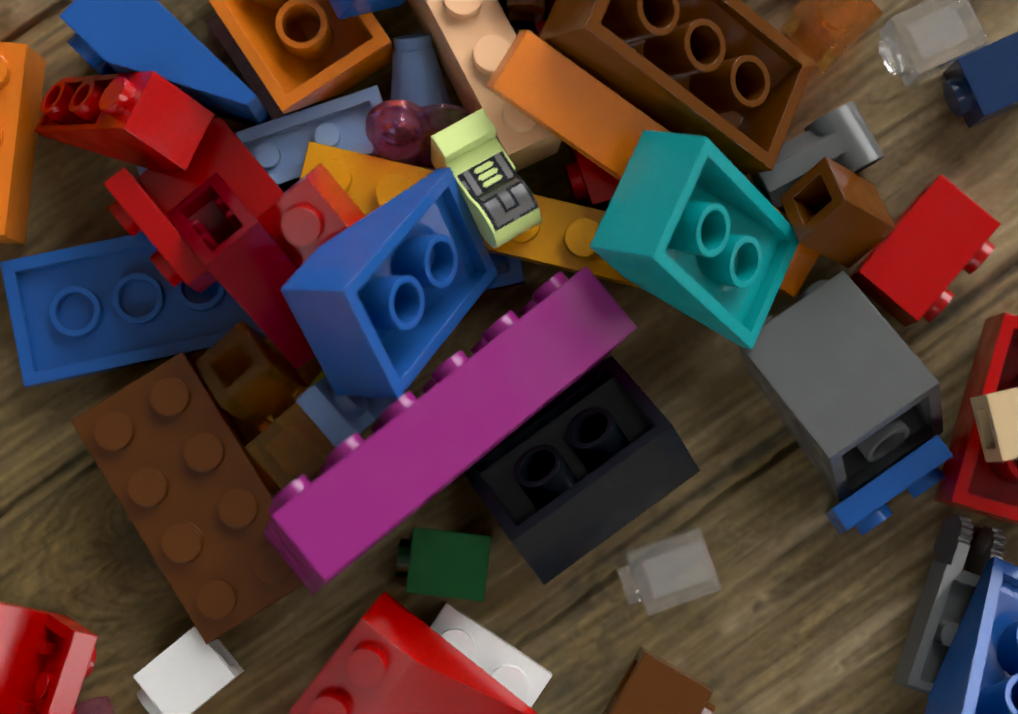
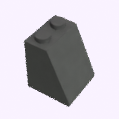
(844, 384)

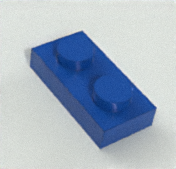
(914, 472)

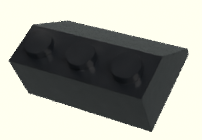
(581, 469)

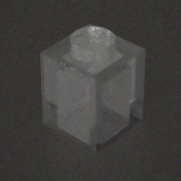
(929, 38)
(668, 571)

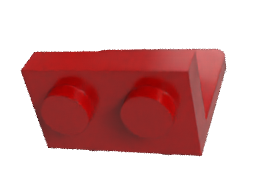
(147, 199)
(42, 660)

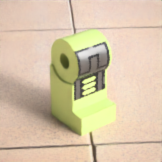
(486, 178)

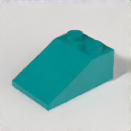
(697, 235)

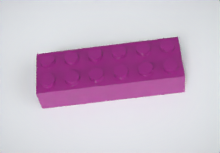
(456, 422)

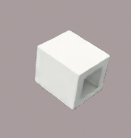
(186, 675)

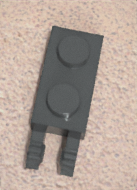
(945, 598)

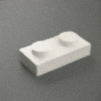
(492, 654)

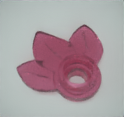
(404, 129)

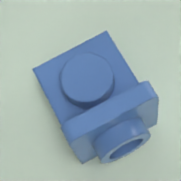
(339, 414)

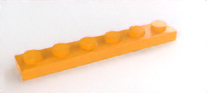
(556, 242)

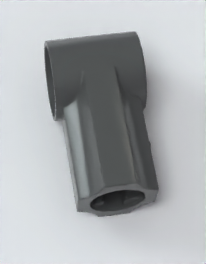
(837, 135)

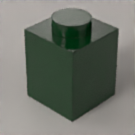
(445, 563)

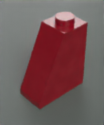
(243, 261)

